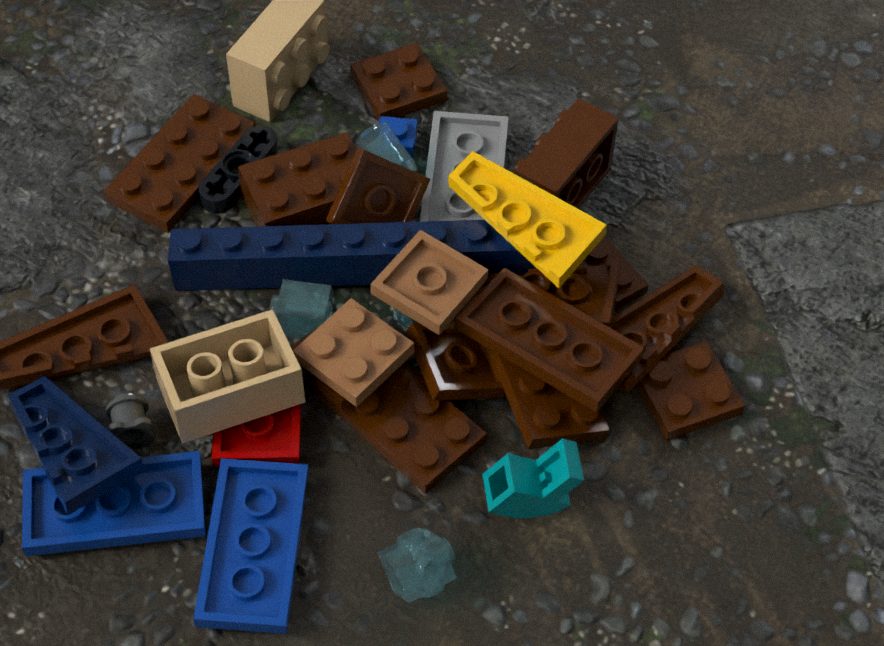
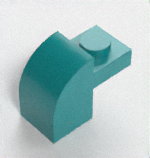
(533, 487)

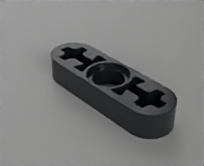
(240, 153)

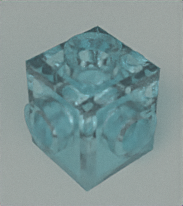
(418, 564)

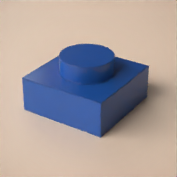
(404, 130)

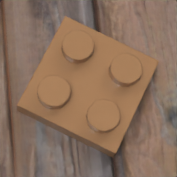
(429, 282)
(353, 352)

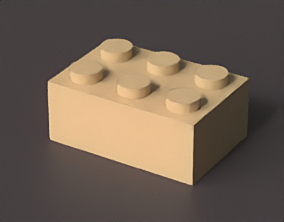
(277, 56)
(228, 375)

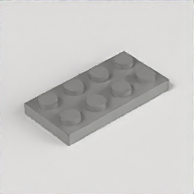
(451, 141)

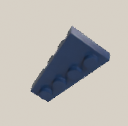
(71, 445)

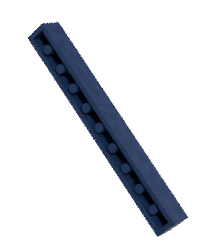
(321, 252)

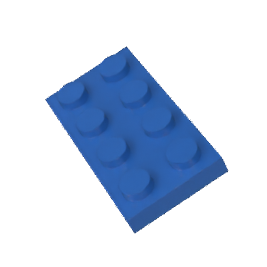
(150, 507)
(252, 546)

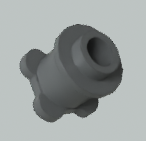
(129, 419)

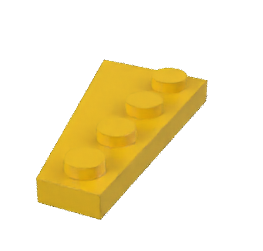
(531, 219)

